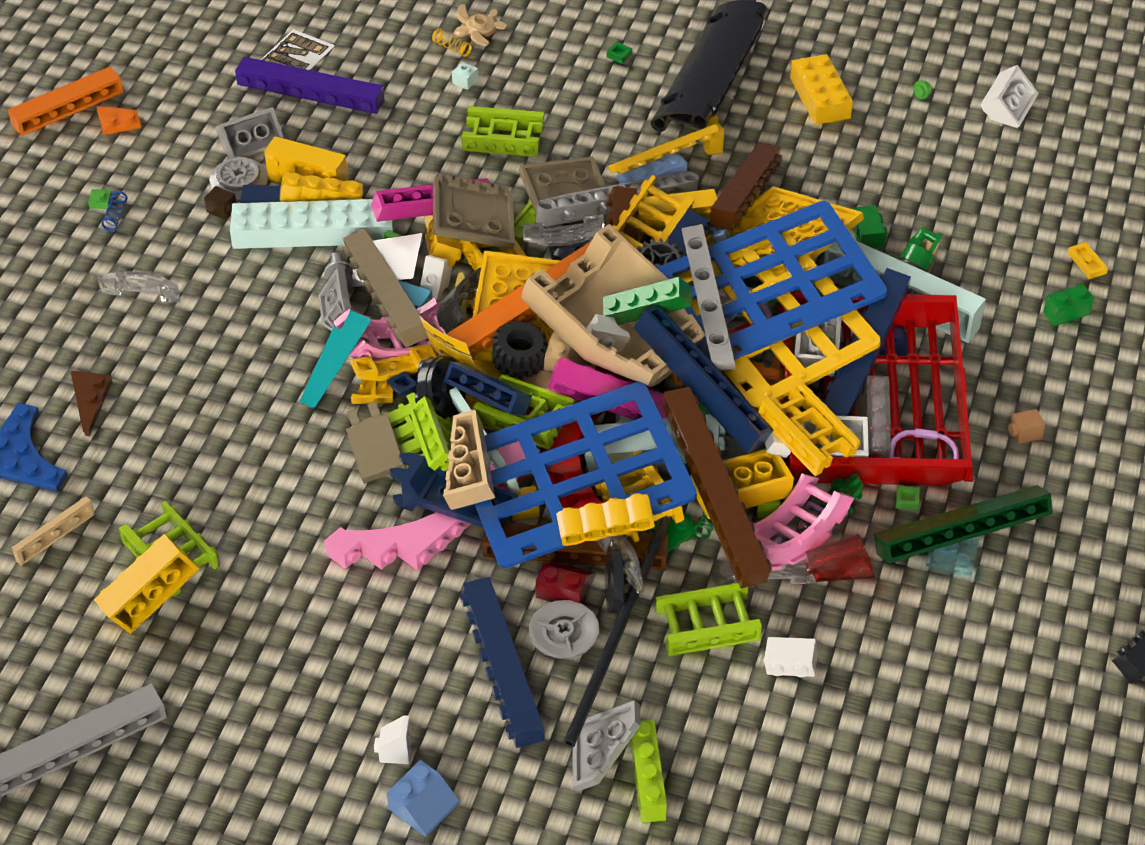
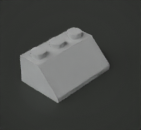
(249, 133)

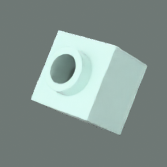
(465, 76)

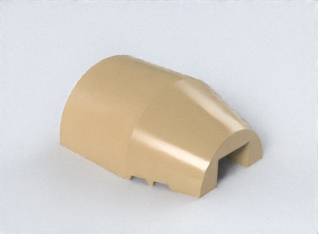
(575, 298)

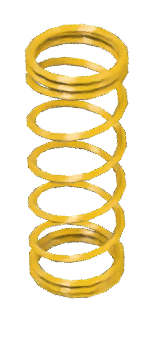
(439, 38)

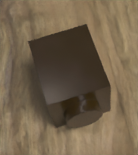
(219, 202)

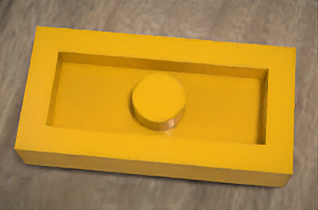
(1087, 260)

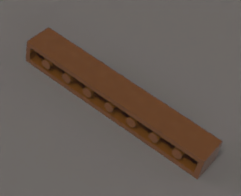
(745, 186)
(583, 553)

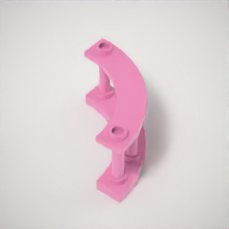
(379, 329)
(814, 536)

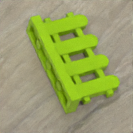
(407, 430)

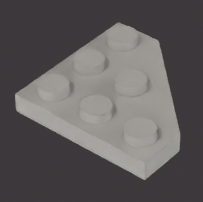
(602, 743)

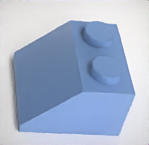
(421, 798)

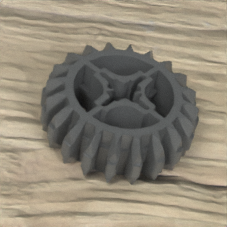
(660, 252)

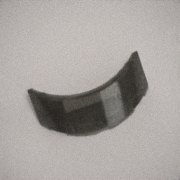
(449, 311)

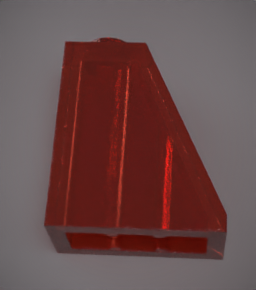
(840, 561)

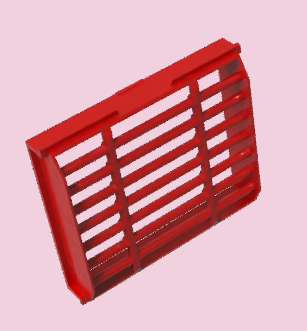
(917, 312)

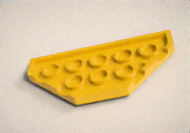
(663, 150)

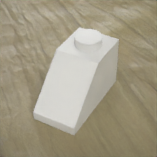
(394, 742)

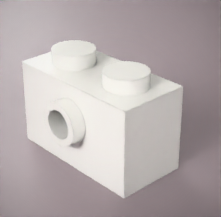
(791, 656)

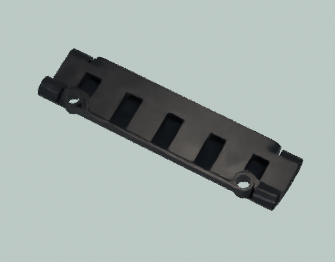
(711, 65)

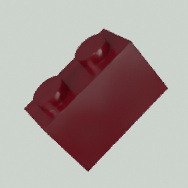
(563, 582)

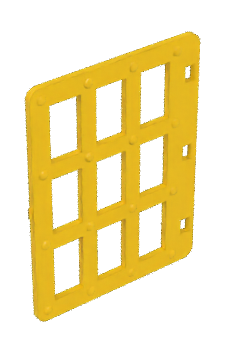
(835, 358)

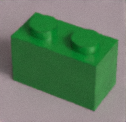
(870, 229)
(1068, 304)

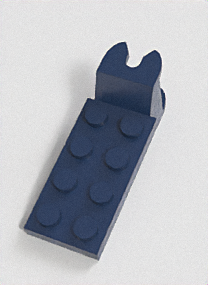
(426, 488)

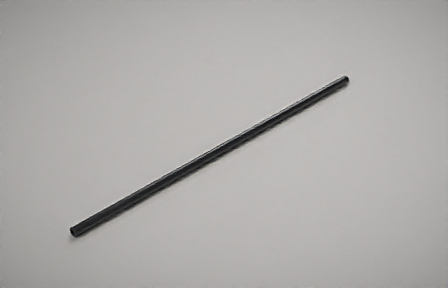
(615, 635)

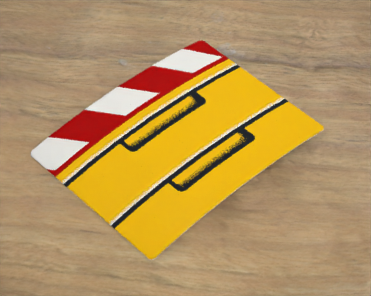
(447, 346)

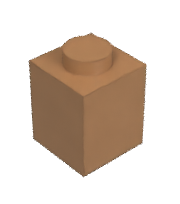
(1026, 426)

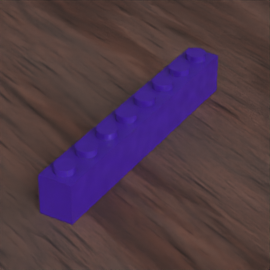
(310, 85)

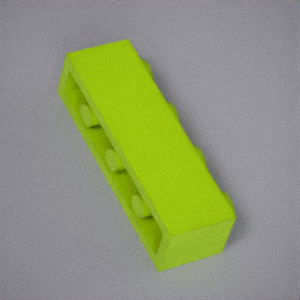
(648, 773)

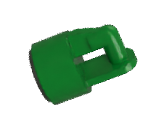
(917, 255)

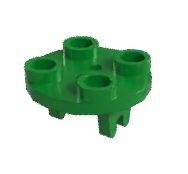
(851, 486)

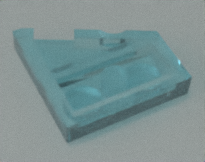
(954, 559)

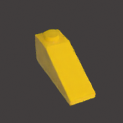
(442, 247)

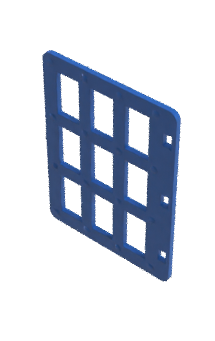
(817, 310)
(547, 537)

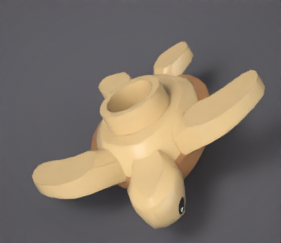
(477, 25)

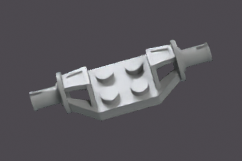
(334, 294)

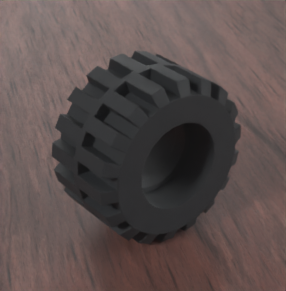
(523, 337)

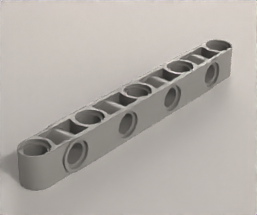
(592, 202)
(708, 298)

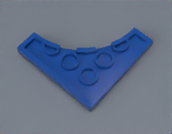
(18, 456)

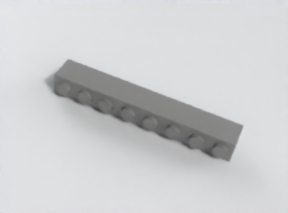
(79, 738)

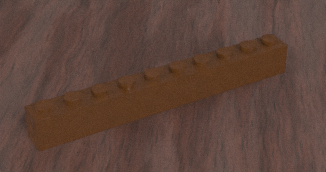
(716, 488)

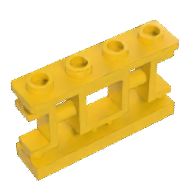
(798, 439)

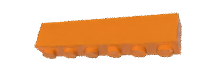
(65, 101)

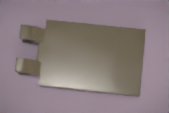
(373, 444)

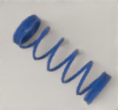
(111, 218)

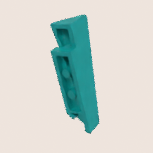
(333, 357)

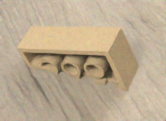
(469, 468)

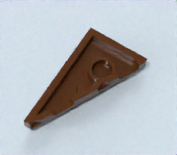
(90, 395)

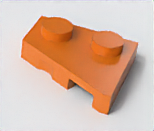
(117, 119)

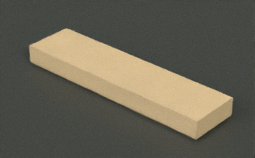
(53, 531)

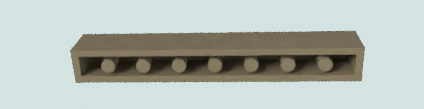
(384, 288)

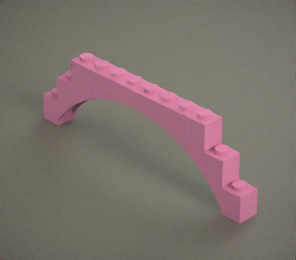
(412, 541)

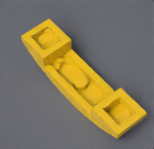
(387, 368)

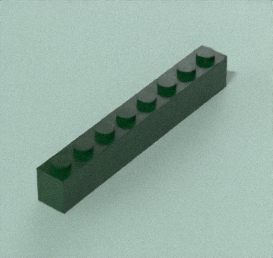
(963, 524)

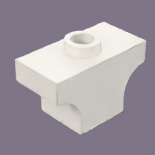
(435, 275)
(608, 332)

